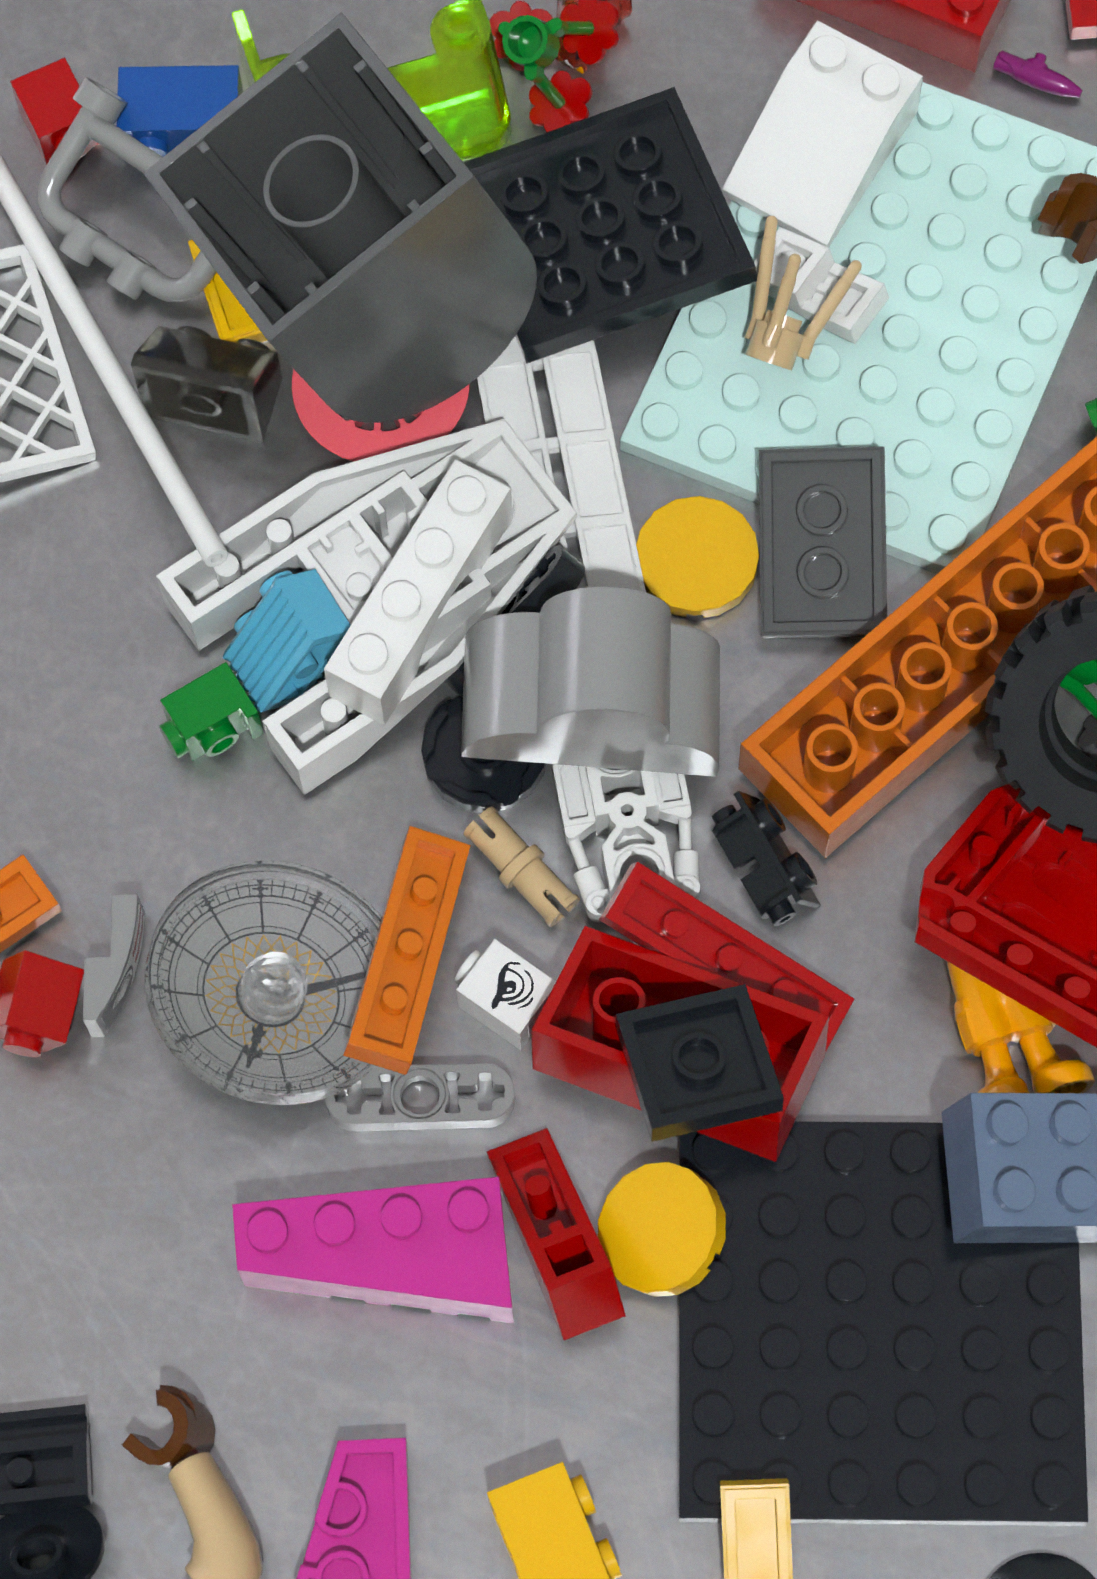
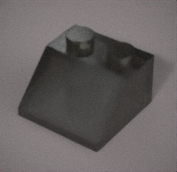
(208, 381)

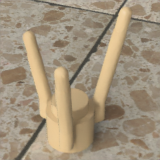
(772, 333)

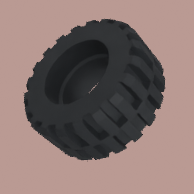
(1025, 720)

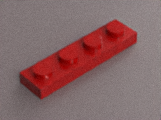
(682, 927)

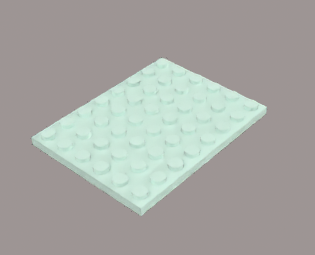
(943, 367)

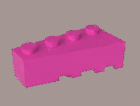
(384, 1246)

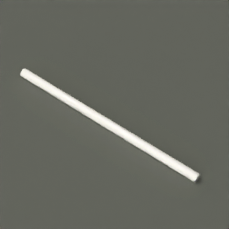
(110, 371)

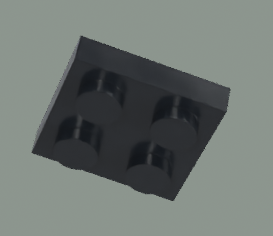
(699, 1062)

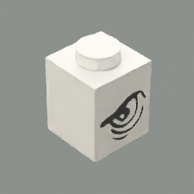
(503, 992)

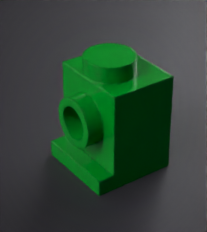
(208, 715)

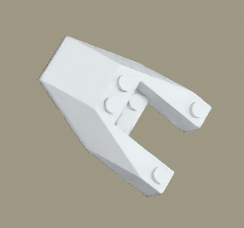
(349, 530)

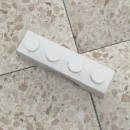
(393, 626)

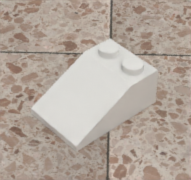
(824, 134)

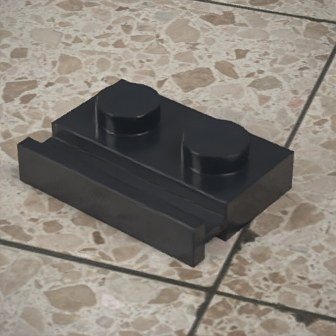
(44, 1459)

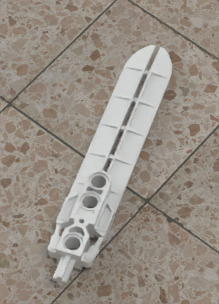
(594, 798)

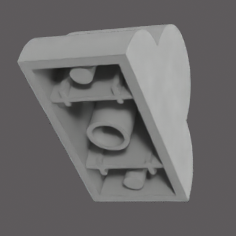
(593, 686)

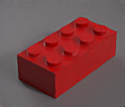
(608, 976)

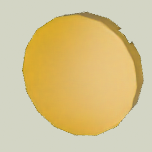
(698, 556)
(662, 1229)

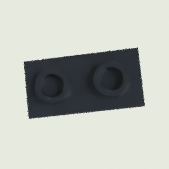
(782, 876)

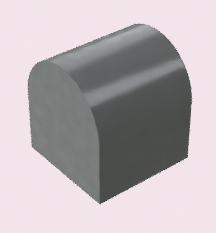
(351, 231)

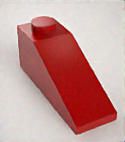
(557, 1234)

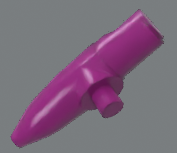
(1036, 74)

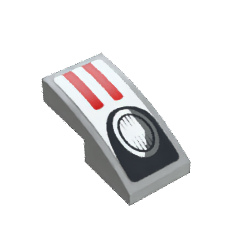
(110, 978)

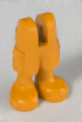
(992, 1020)

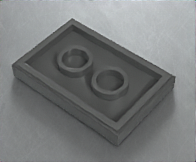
(822, 542)

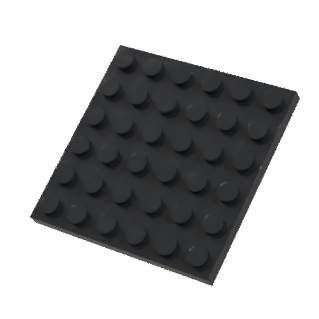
(873, 1348)

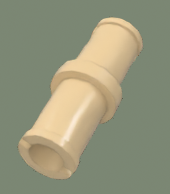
(521, 866)

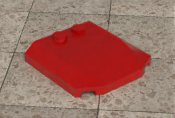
(1018, 910)

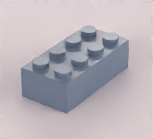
(1022, 1167)

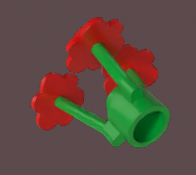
(533, 42)

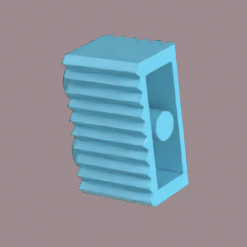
(286, 639)

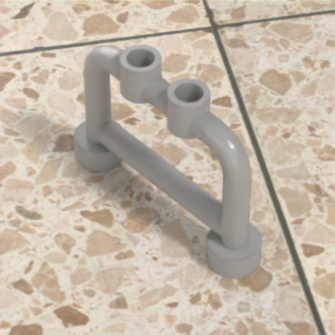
(86, 241)

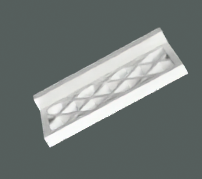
(44, 457)

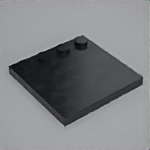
(615, 222)

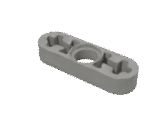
(468, 1117)

